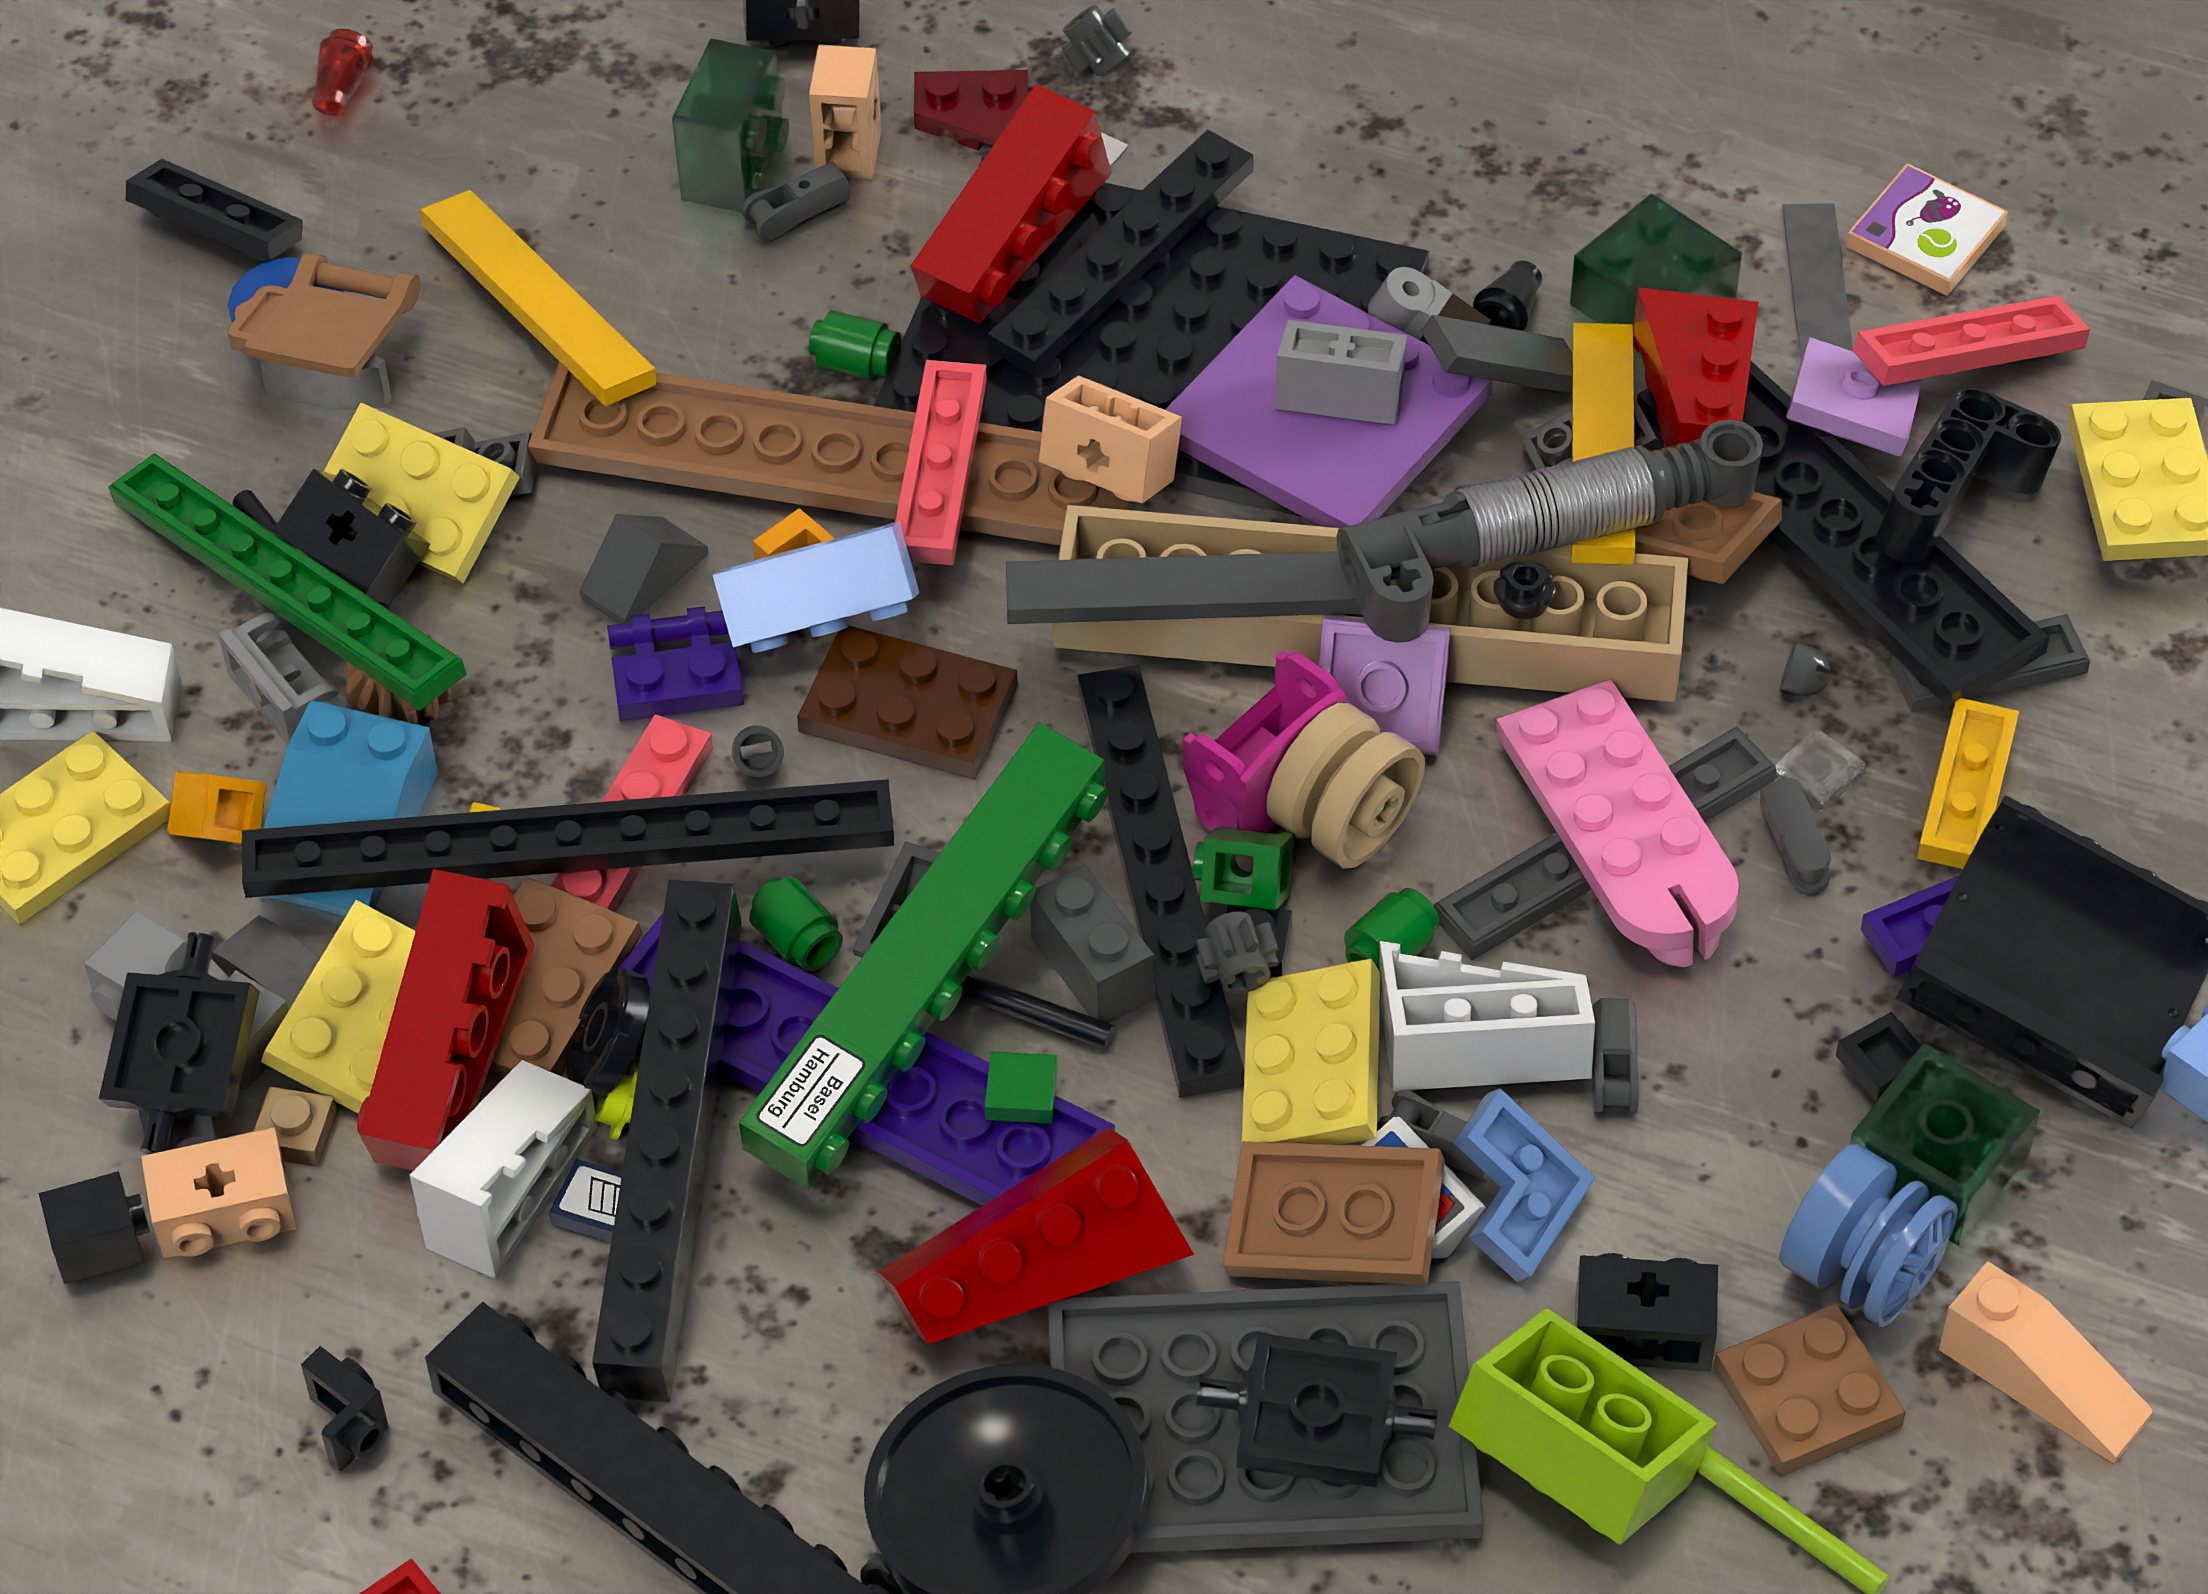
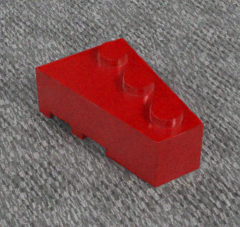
(1694, 358)

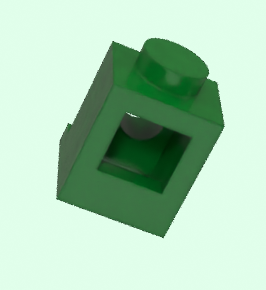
(1228, 884)

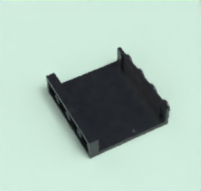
(2063, 961)

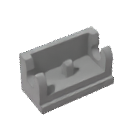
(1340, 371)
(274, 673)

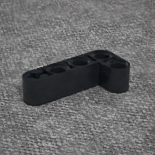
(1970, 440)

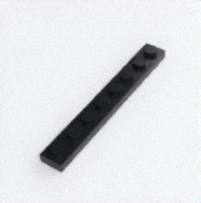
(1160, 881)

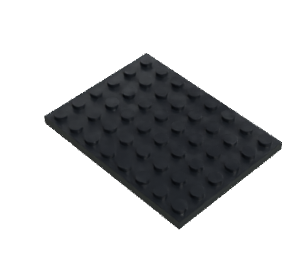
(1158, 329)

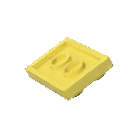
(2143, 477)
(434, 481)
(71, 823)
(344, 1009)
(1313, 1057)

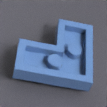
(1536, 1180)

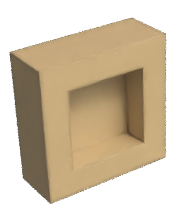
(300, 1123)

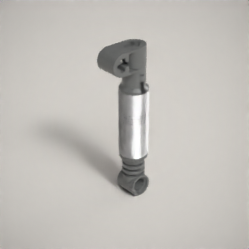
(1535, 515)

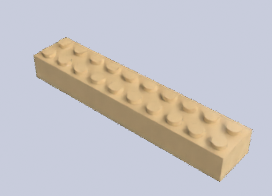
(1598, 627)

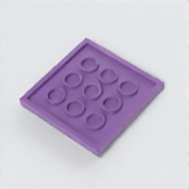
(1313, 463)

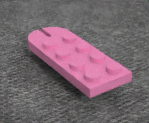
(1625, 821)

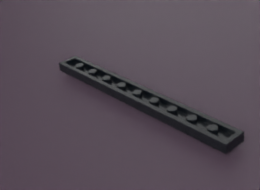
(567, 838)

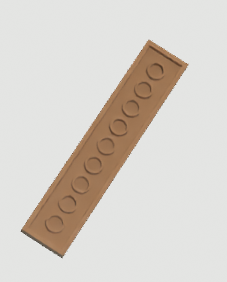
(798, 452)

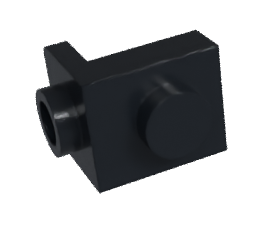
(353, 1402)

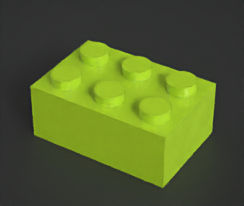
(1582, 1425)

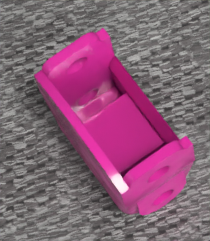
(1235, 771)

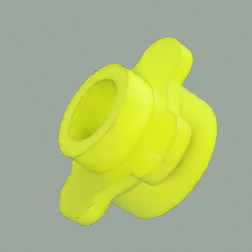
(617, 1106)

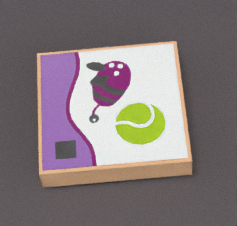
(1927, 229)

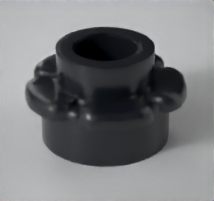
(1524, 589)

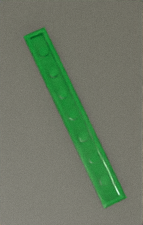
(288, 582)

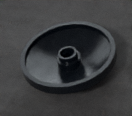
(1007, 1485)

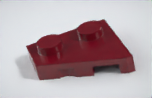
(968, 104)

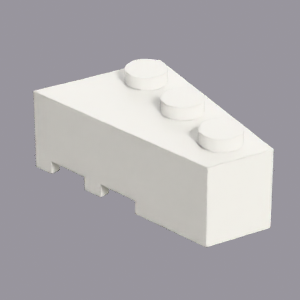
(81, 678)
(1481, 1024)
(501, 1167)

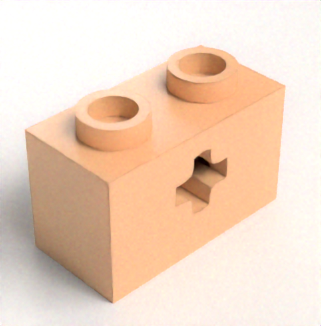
(846, 109)
(1110, 439)
(218, 1193)

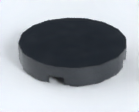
(613, 1025)

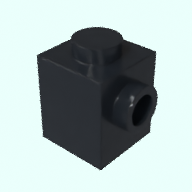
(94, 1226)

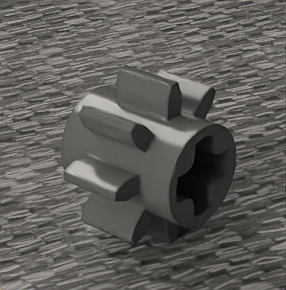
(1096, 40)
(1237, 952)

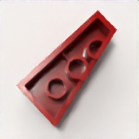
(1013, 205)
(446, 1017)
(1042, 1241)

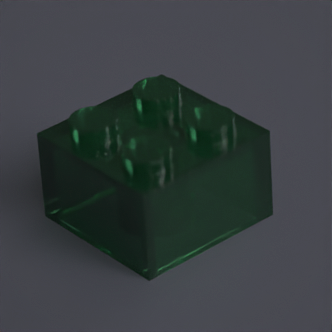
(729, 125)
(1652, 250)
(1950, 1134)

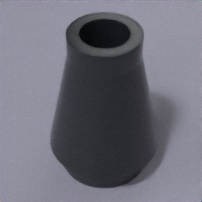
(1510, 296)

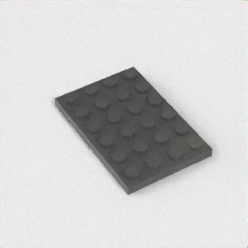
(1151, 1362)

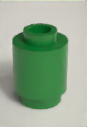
(853, 345)
(1397, 918)
(795, 924)

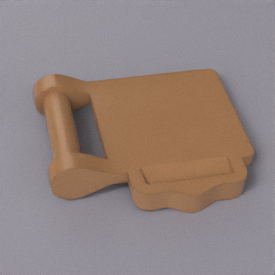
(320, 325)

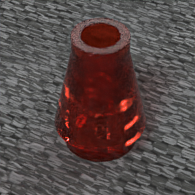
(341, 68)

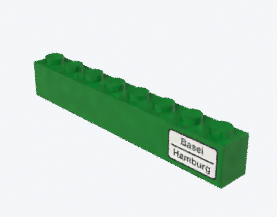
(924, 957)

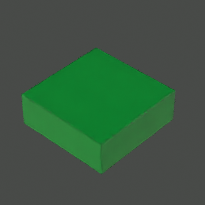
(1021, 1087)

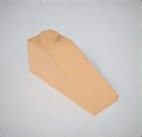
(2042, 1362)

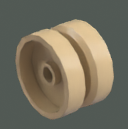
(1345, 785)

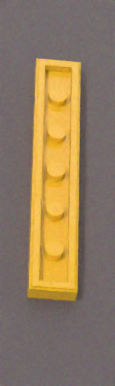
(538, 298)
(1602, 418)

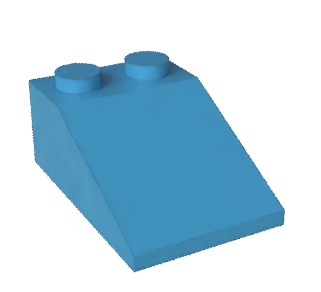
(350, 770)

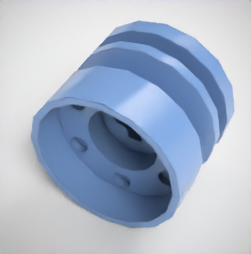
(1856, 1228)

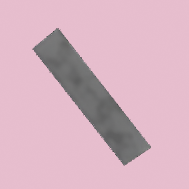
(1817, 274)

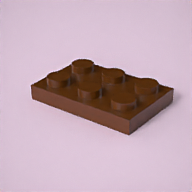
(908, 701)

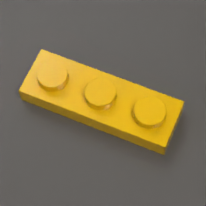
(1967, 781)

